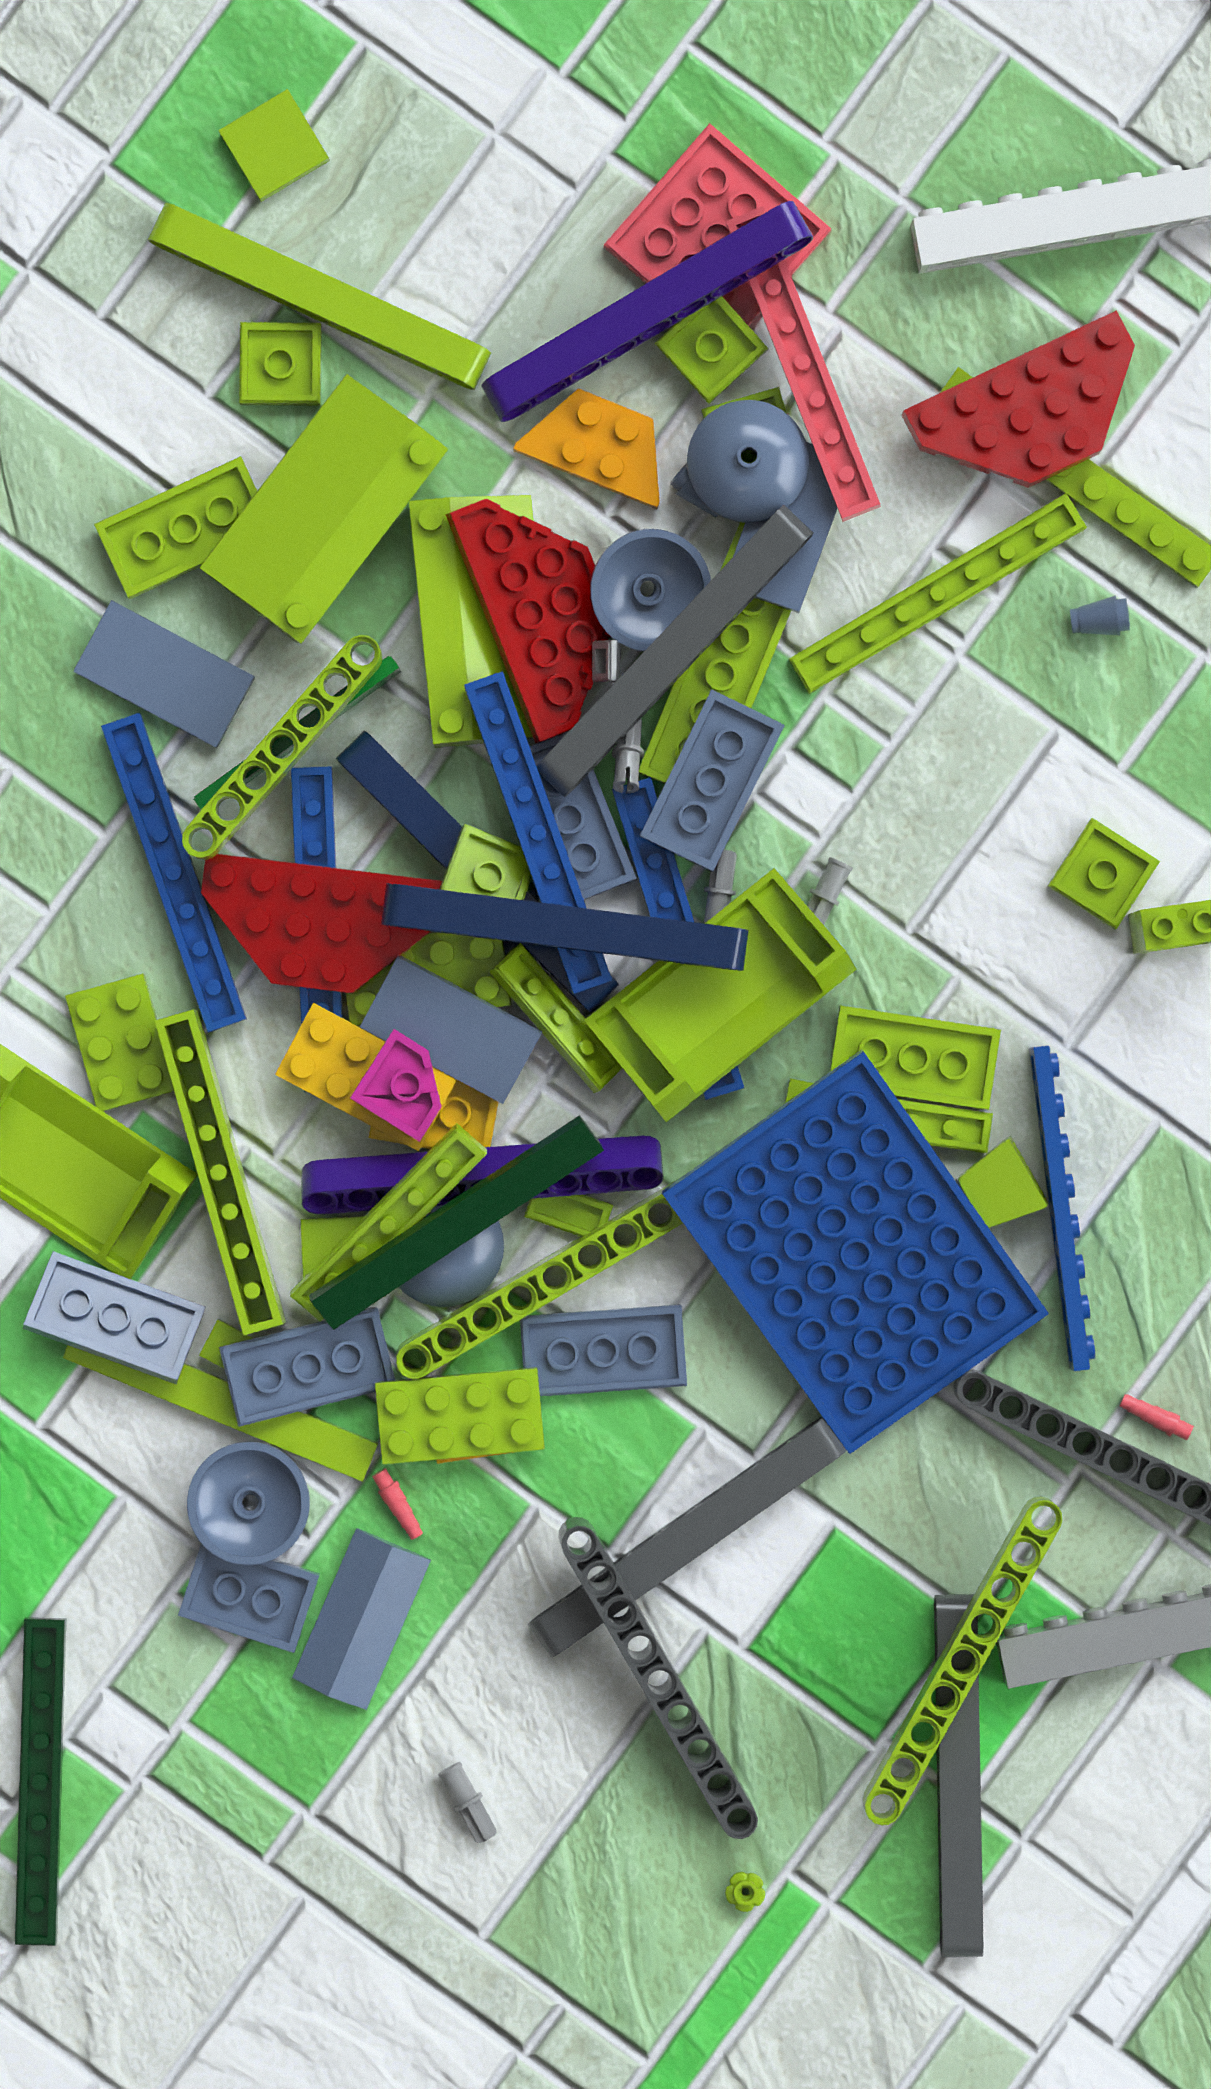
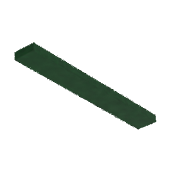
(456, 1222)
(40, 1781)

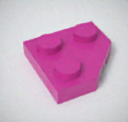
(401, 1086)

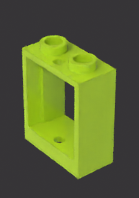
(1170, 926)

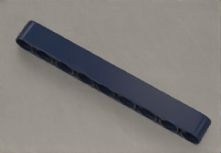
(436, 833)
(564, 927)

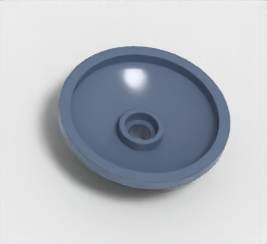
(743, 489)
(638, 557)
(460, 1273)
(218, 1509)

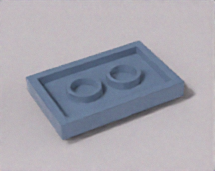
(253, 1601)

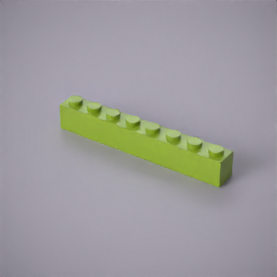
(220, 1171)

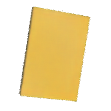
(463, 1106)

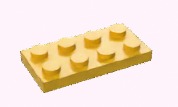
(331, 1060)

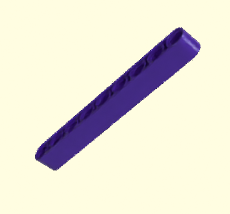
(647, 311)
(361, 1182)

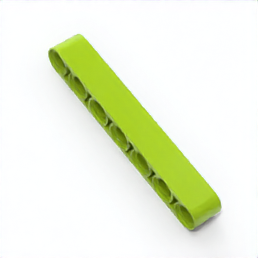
(288, 727)

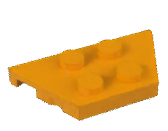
(599, 445)

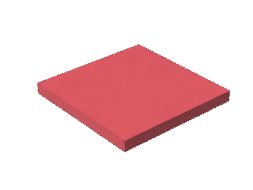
(691, 212)

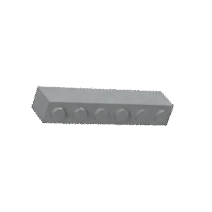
(1105, 1638)

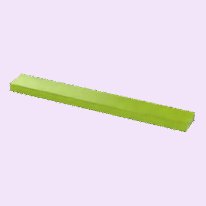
(937, 593)
(211, 1398)

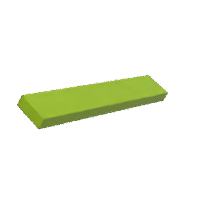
(398, 1210)

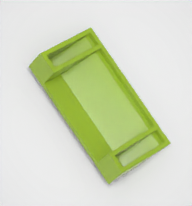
(323, 508)
(453, 624)
(693, 1024)
(83, 1169)

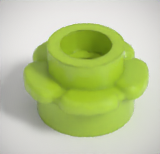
(734, 1891)

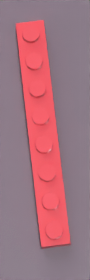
(811, 385)

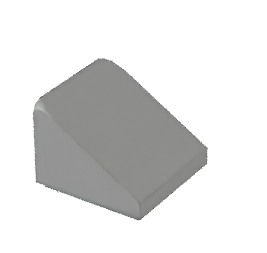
(606, 661)

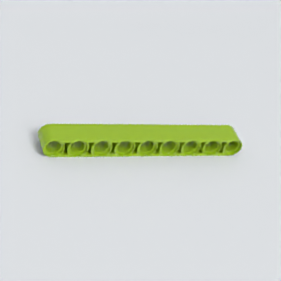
(319, 296)
(541, 1292)
(961, 1680)

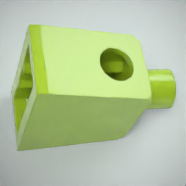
(1002, 1185)

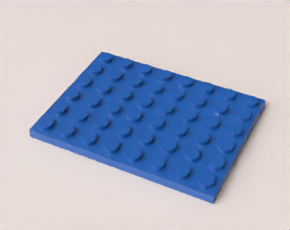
(855, 1252)

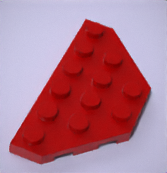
(1032, 410)
(537, 609)
(309, 920)

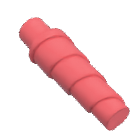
(1158, 1417)
(397, 1503)

